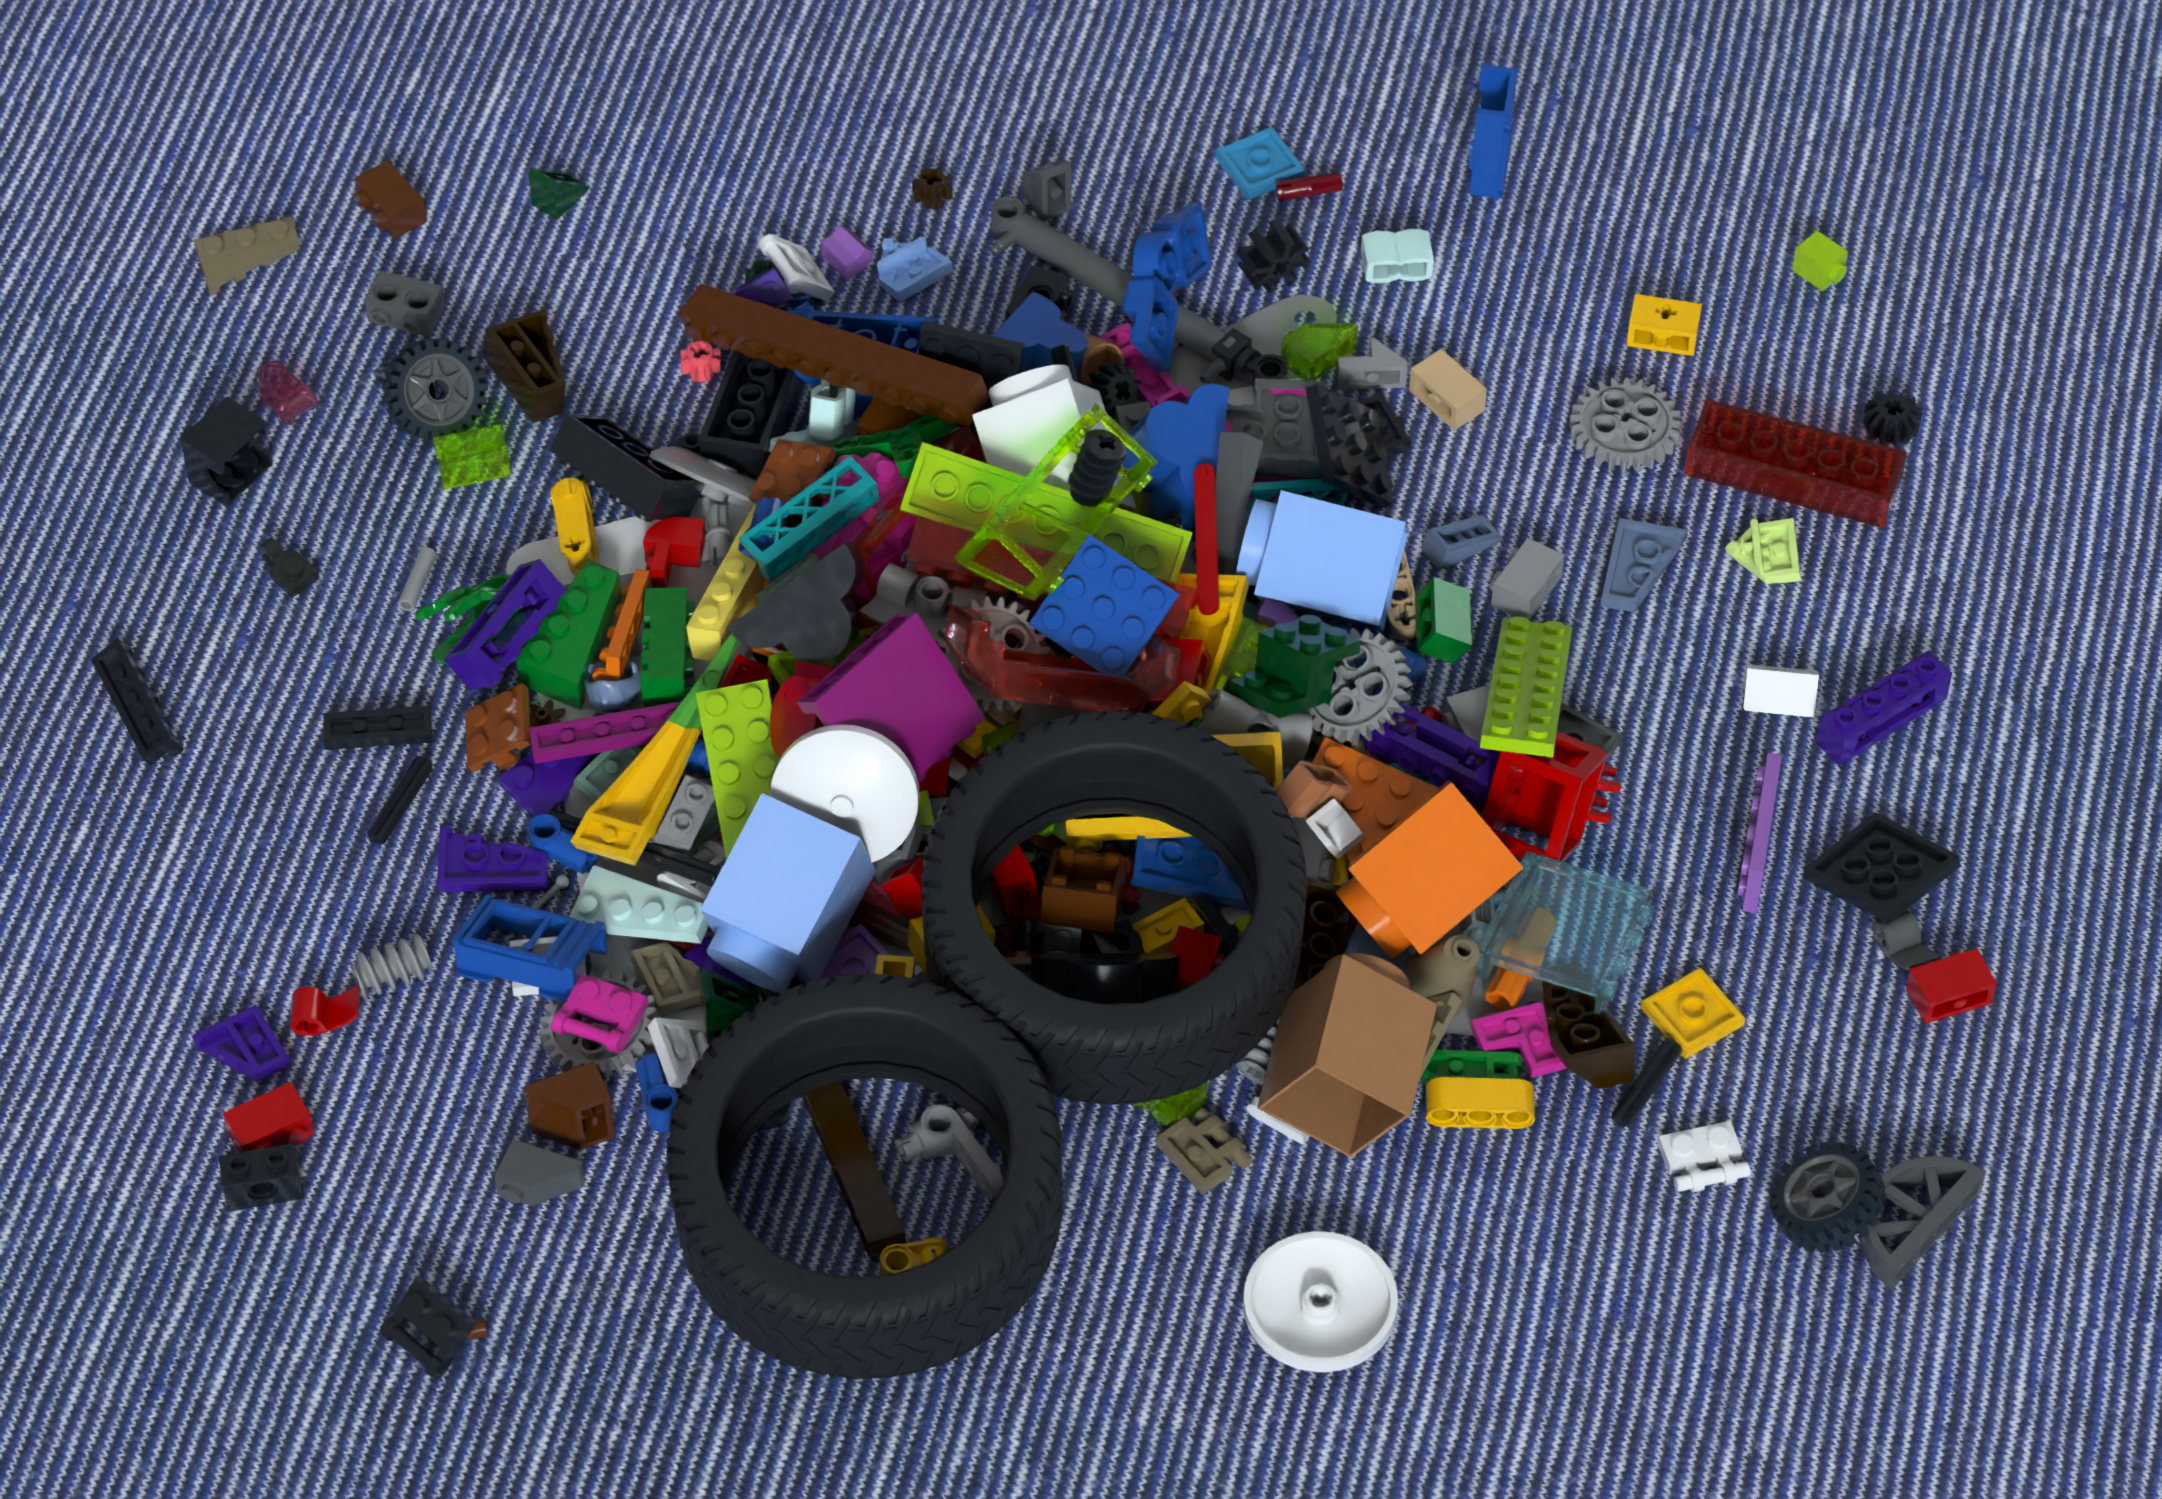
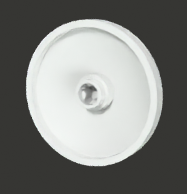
(852, 783)
(1320, 1301)

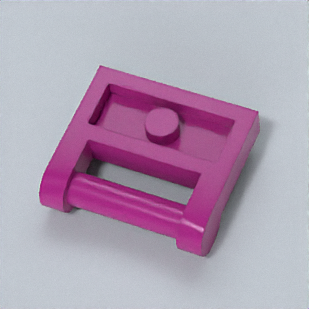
(604, 1004)

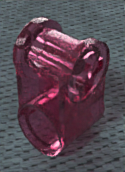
(284, 391)

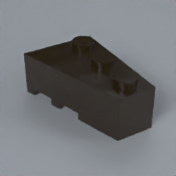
(527, 364)

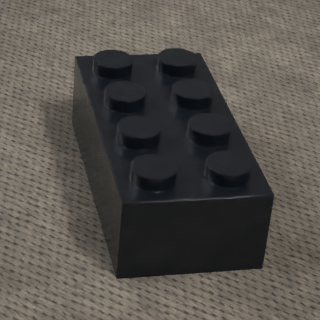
(748, 411)
(622, 466)

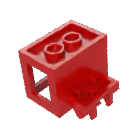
(1550, 796)

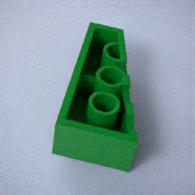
(666, 646)

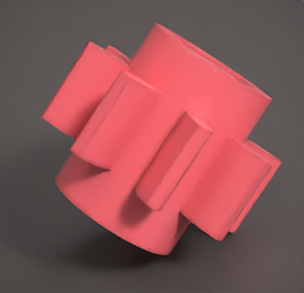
(700, 361)

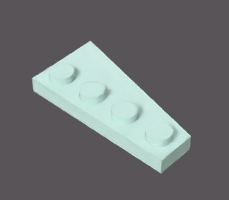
(638, 908)

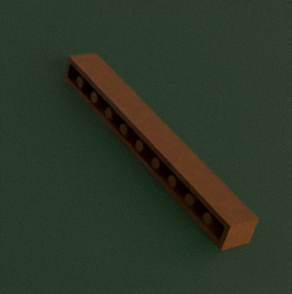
(834, 355)

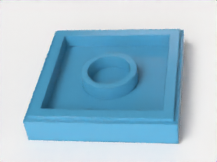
(1259, 162)

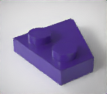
(244, 1044)

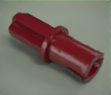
(1309, 186)

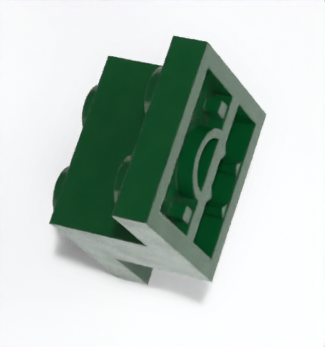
(1294, 666)

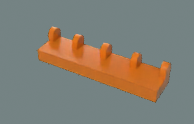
(626, 630)

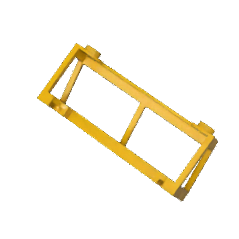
(1087, 835)

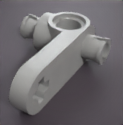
(956, 1139)

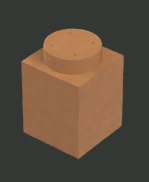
(1348, 1053)

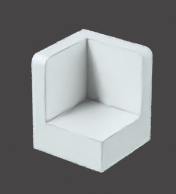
(1335, 828)

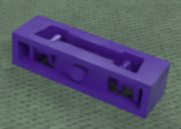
(482, 663)
(1883, 708)
(1436, 754)

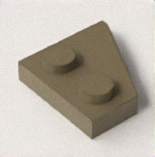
(667, 976)

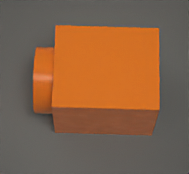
(1427, 873)

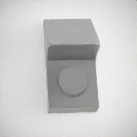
(1378, 371)

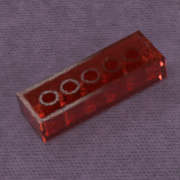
(1795, 463)

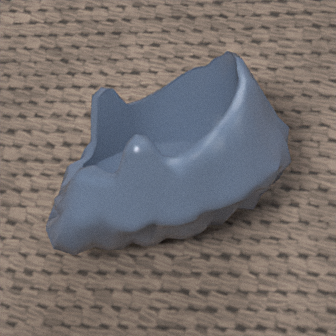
(612, 695)

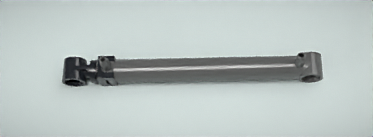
(1229, 352)

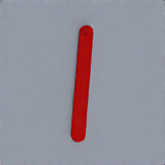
(1206, 539)

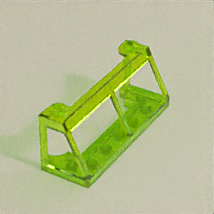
(1049, 576)

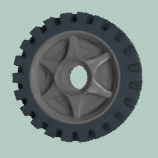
(409, 384)
(1827, 1197)

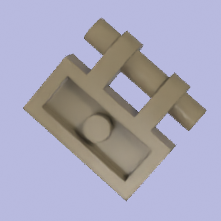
(1196, 1157)

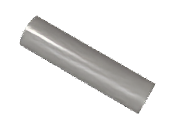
(416, 579)

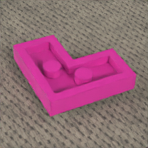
(1519, 1029)

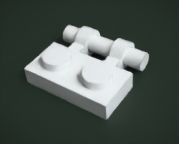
(1702, 1148)

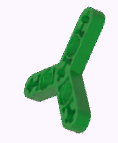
(898, 444)

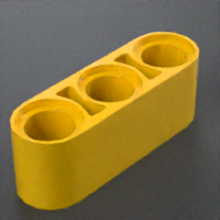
(1480, 1102)

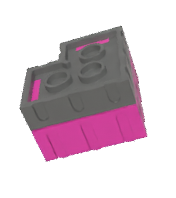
(1284, 425)

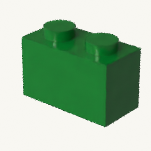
(1443, 620)

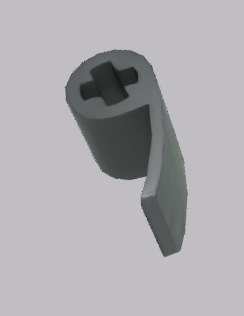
(1902, 941)

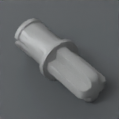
(718, 535)

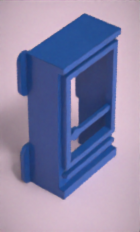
(1493, 131)
(550, 972)

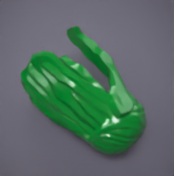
(464, 599)

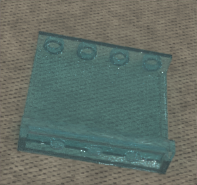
(1566, 927)

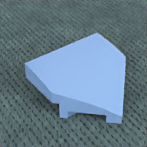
(910, 267)

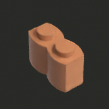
(1311, 788)

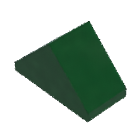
(554, 191)
(723, 1000)

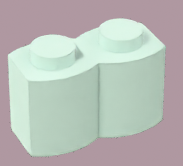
(1397, 256)
(830, 410)

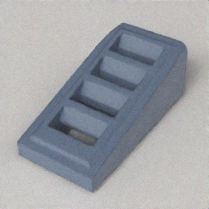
(1443, 553)

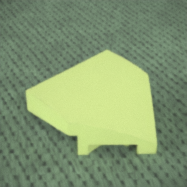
(1769, 551)

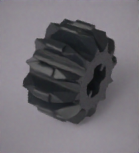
(1115, 386)
(1892, 418)

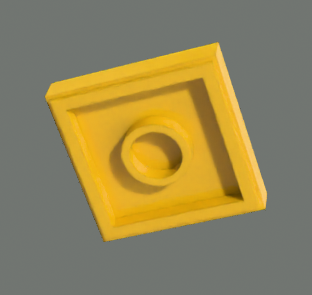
(1693, 1012)

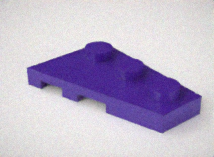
(543, 785)
(485, 866)

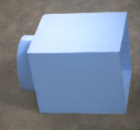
(1323, 558)
(785, 896)

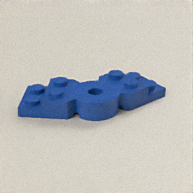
(1164, 260)

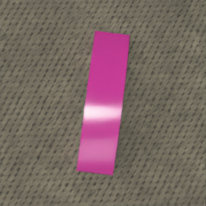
(1155, 386)

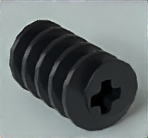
(1096, 467)

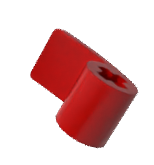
(316, 1014)

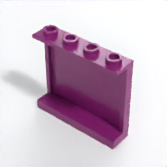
(901, 690)

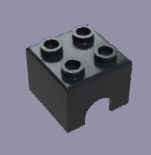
(222, 451)

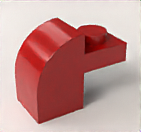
(673, 542)
(905, 888)

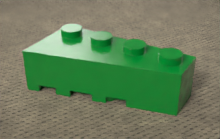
(572, 636)

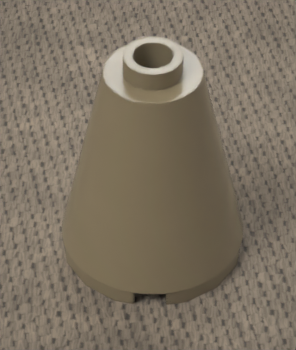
(1445, 969)

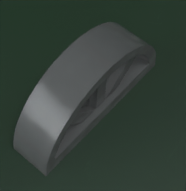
(1922, 1233)

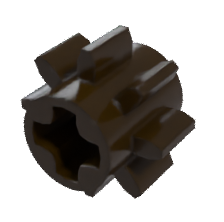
(932, 188)

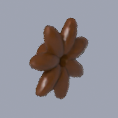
(545, 715)

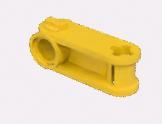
(575, 522)

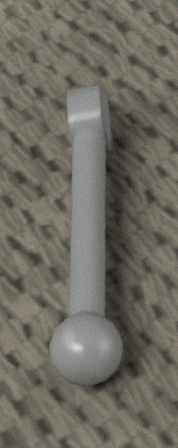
(561, 882)

